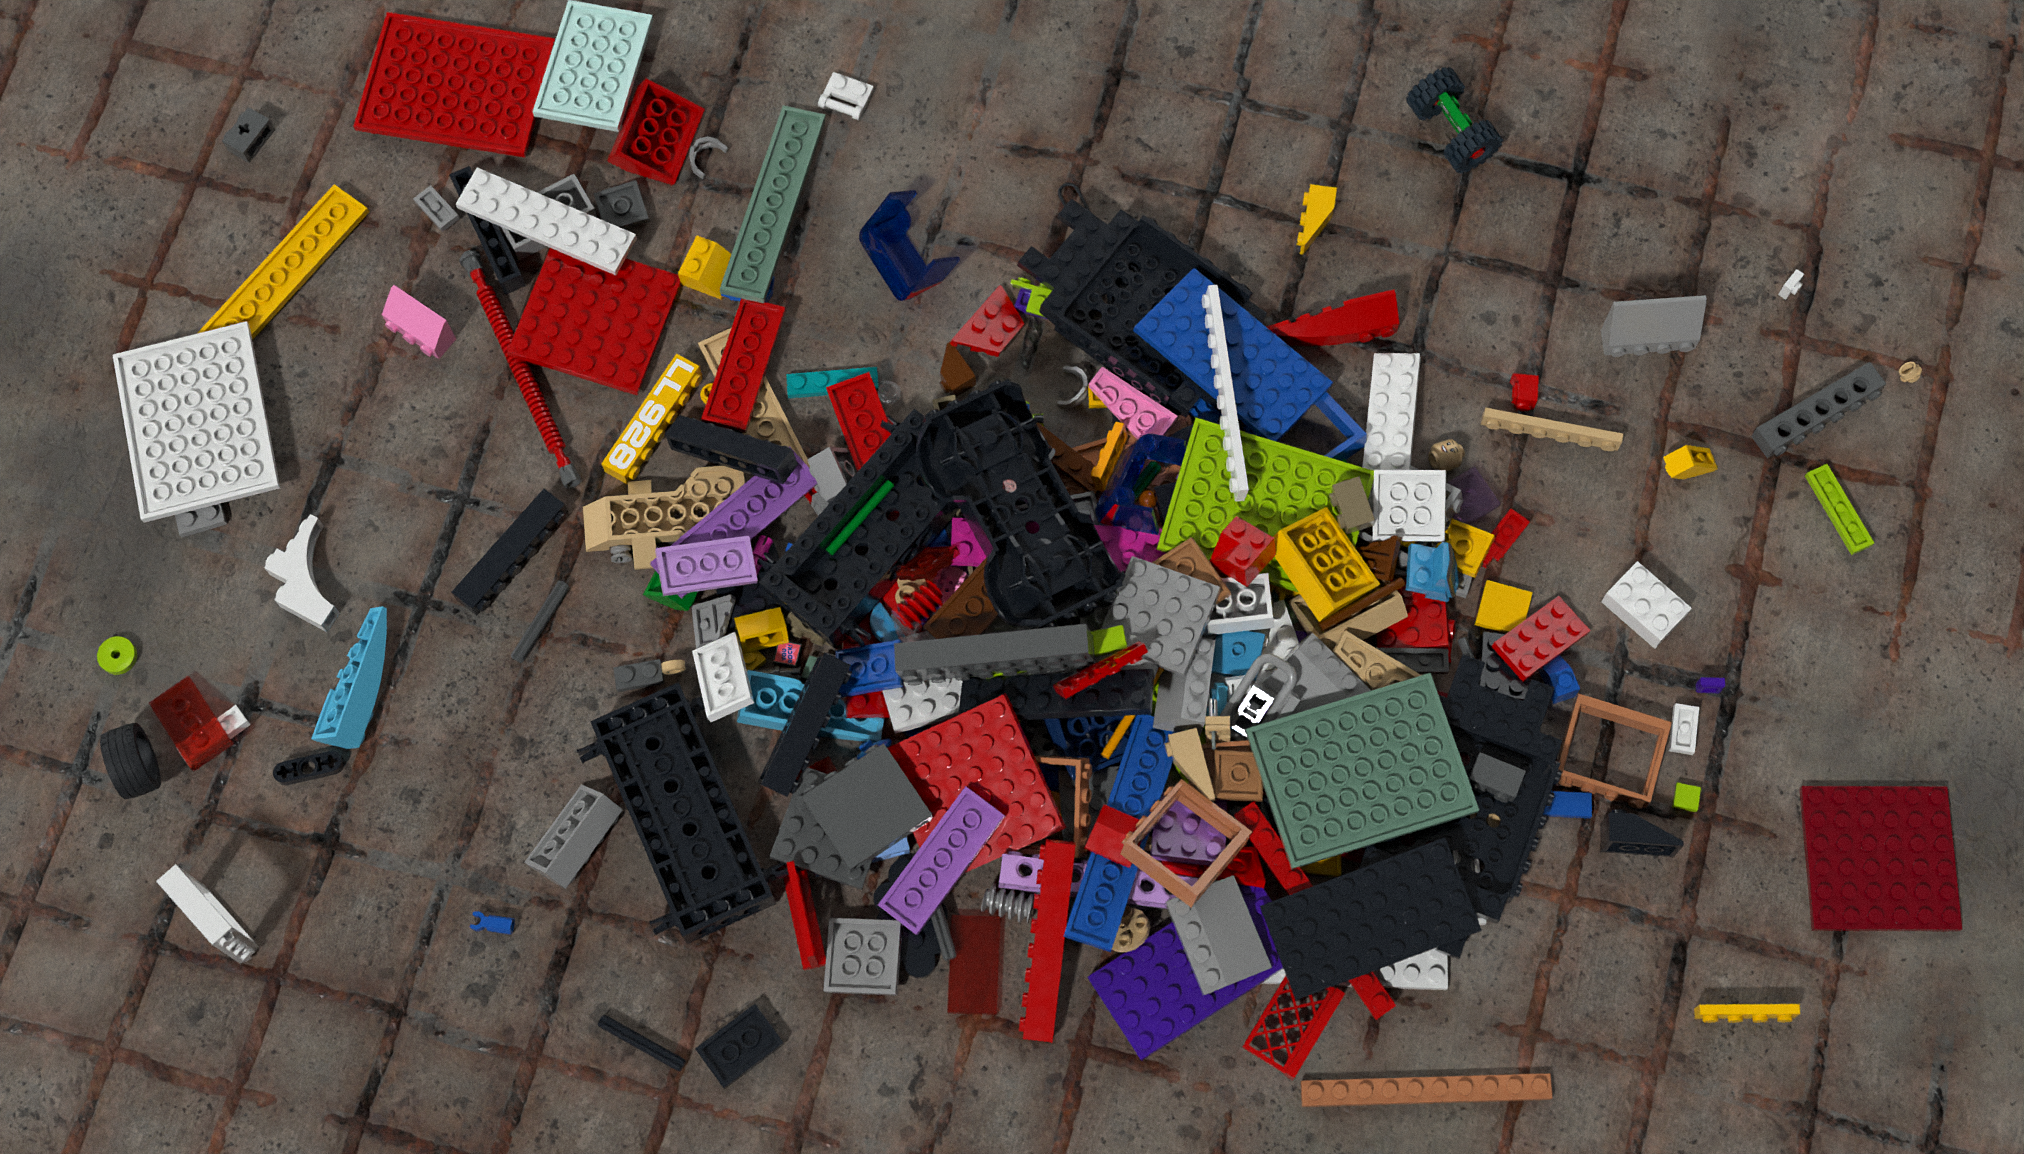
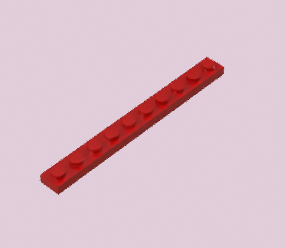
(1293, 881)

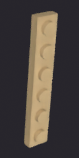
(1558, 430)

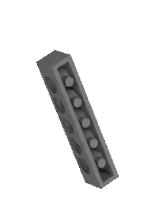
(1864, 378)

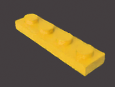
(1737, 1012)

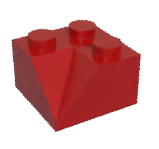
(1243, 551)

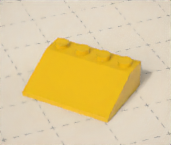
(1323, 563)

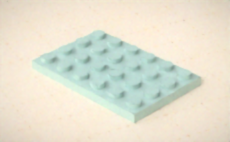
(593, 65)

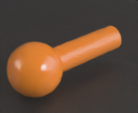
(1148, 499)

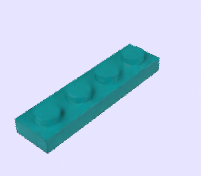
(815, 383)

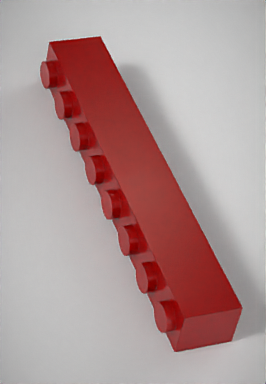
(1048, 940)

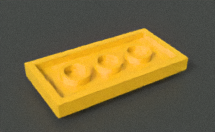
(1468, 544)

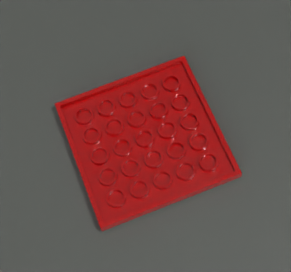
(595, 320)
(994, 760)

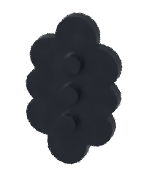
(916, 950)

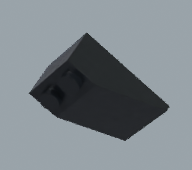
(1634, 835)

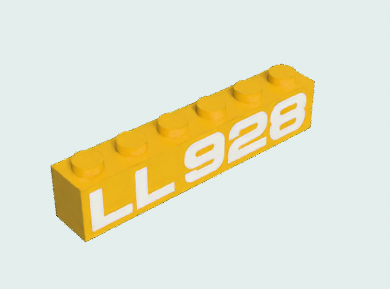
(652, 419)

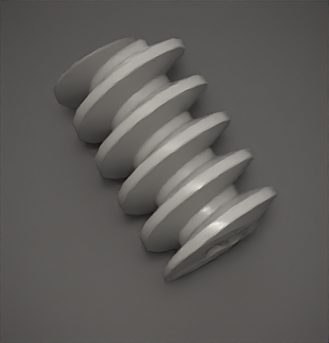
(1008, 903)

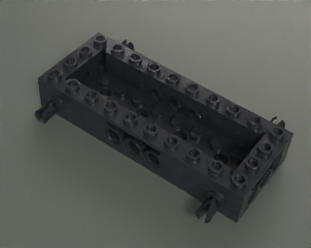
(805, 569)
(660, 817)

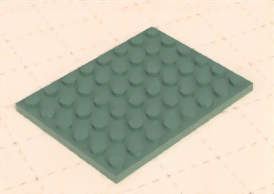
(1361, 770)

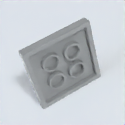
(863, 956)

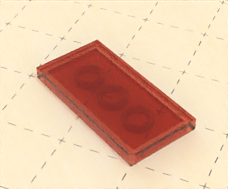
(191, 723)
(976, 965)

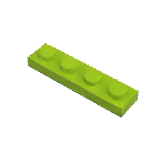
(1839, 509)

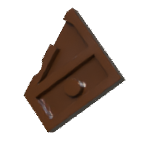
(1382, 557)

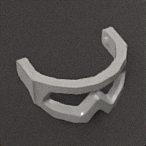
(697, 147)
(1080, 397)

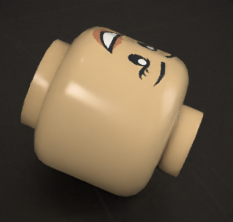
(1446, 455)

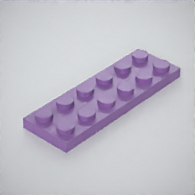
(941, 860)

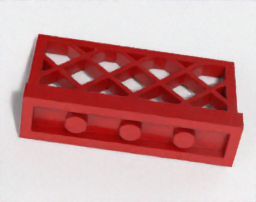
(804, 918)
(1307, 1039)

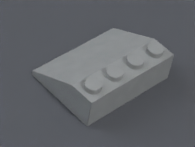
(1653, 326)
(1320, 676)
(1219, 936)

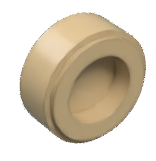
(673, 667)

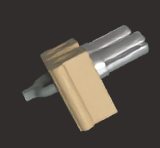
(1216, 727)

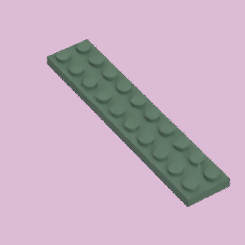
(772, 204)

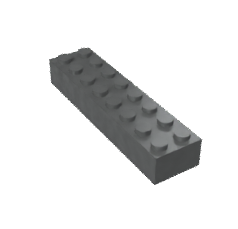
(994, 654)

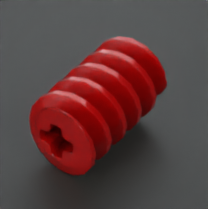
(918, 605)

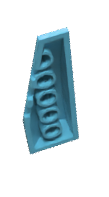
(776, 697)
(351, 703)

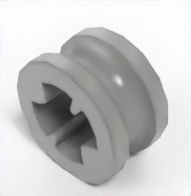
(621, 554)

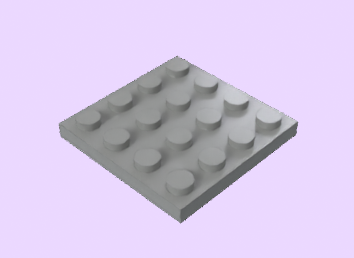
(1163, 612)

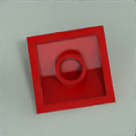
(1109, 832)

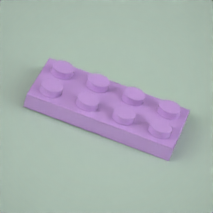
(706, 565)

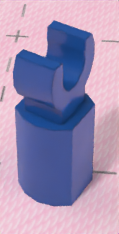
(494, 923)

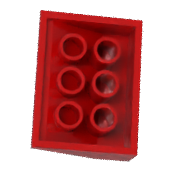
(656, 133)

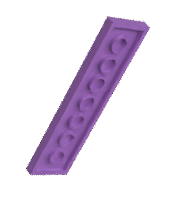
(750, 509)

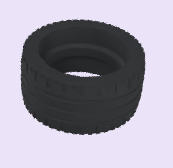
(130, 761)

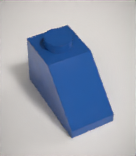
(1561, 677)

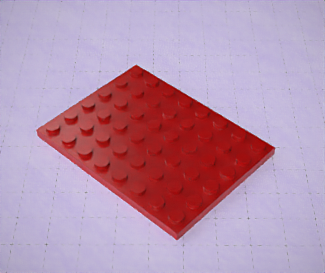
(454, 84)

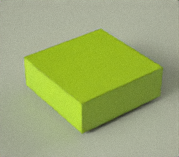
(1686, 797)

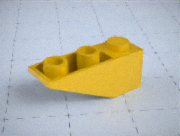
(1319, 211)

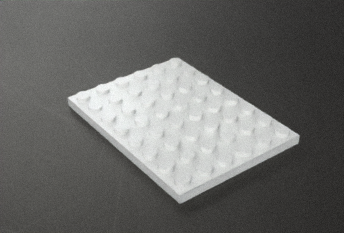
(195, 422)

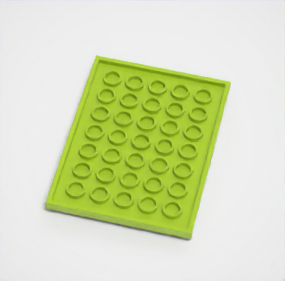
(1282, 488)

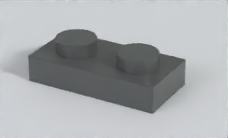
(638, 675)

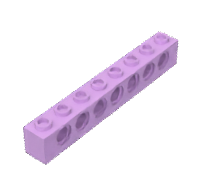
(1011, 879)

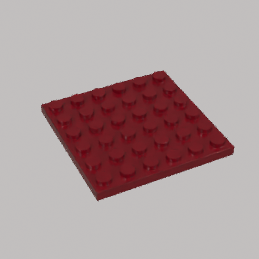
(1880, 858)

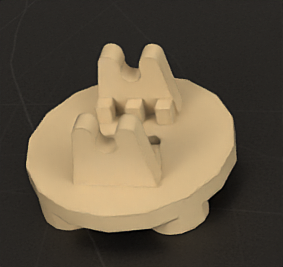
(1138, 926)

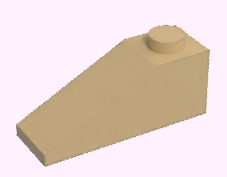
(1190, 760)

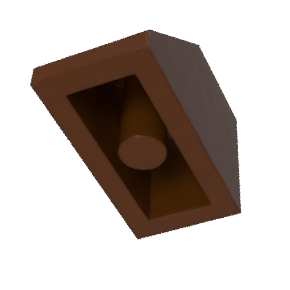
(955, 373)

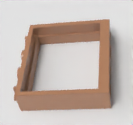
(1625, 717)
(1082, 800)
(1207, 811)

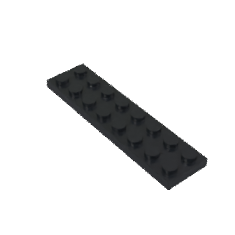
(1035, 697)

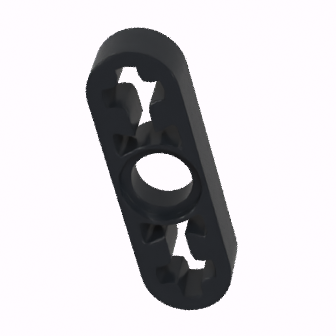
(324, 758)

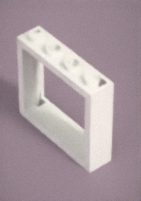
(207, 914)

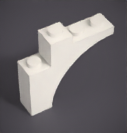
(295, 569)

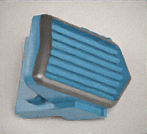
(1432, 571)

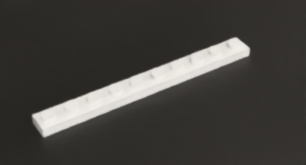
(1225, 400)

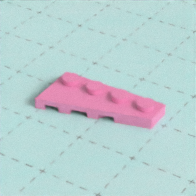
(1130, 406)

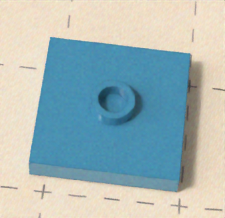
(1236, 652)

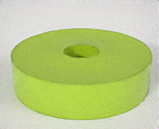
(124, 662)

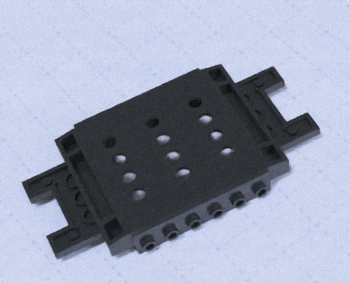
(1087, 269)
(1508, 732)

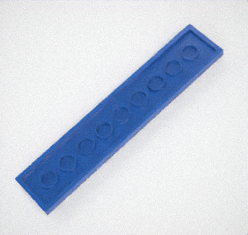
(1105, 882)

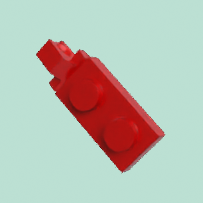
(1505, 535)

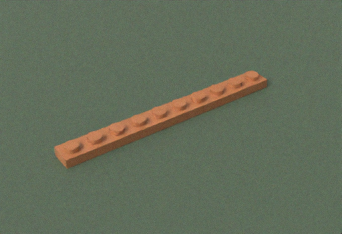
(1426, 1090)

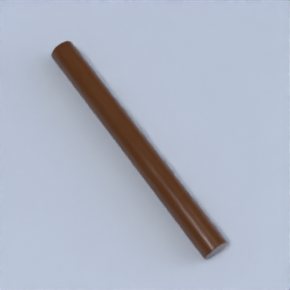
(1361, 604)

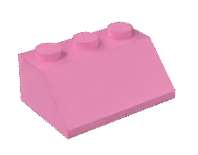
(417, 323)

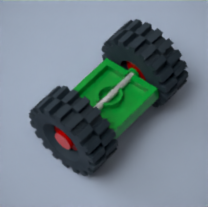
(1440, 94)

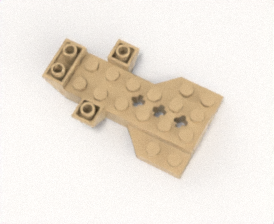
(649, 518)

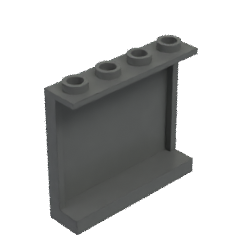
(866, 807)

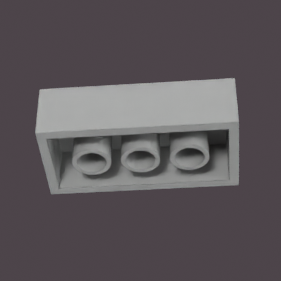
(564, 191)

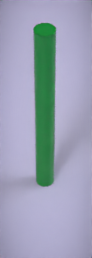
(860, 517)

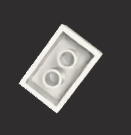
(1646, 605)

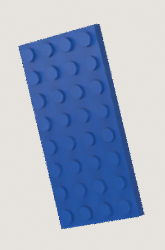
(1268, 377)

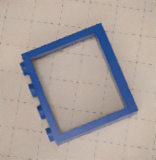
(1352, 431)

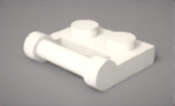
(849, 91)

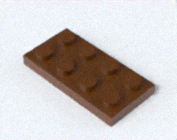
(966, 611)

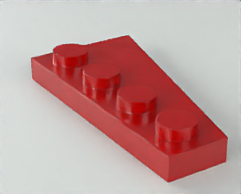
(1100, 669)

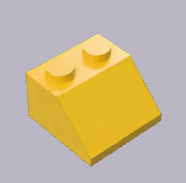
(705, 267)

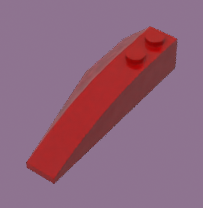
(1356, 321)

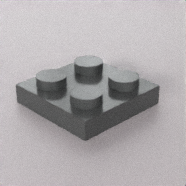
(622, 205)

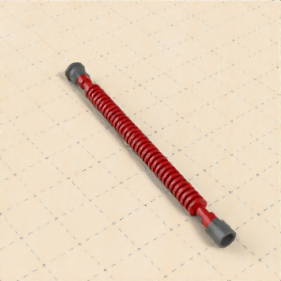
(529, 388)

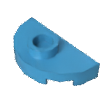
(882, 624)

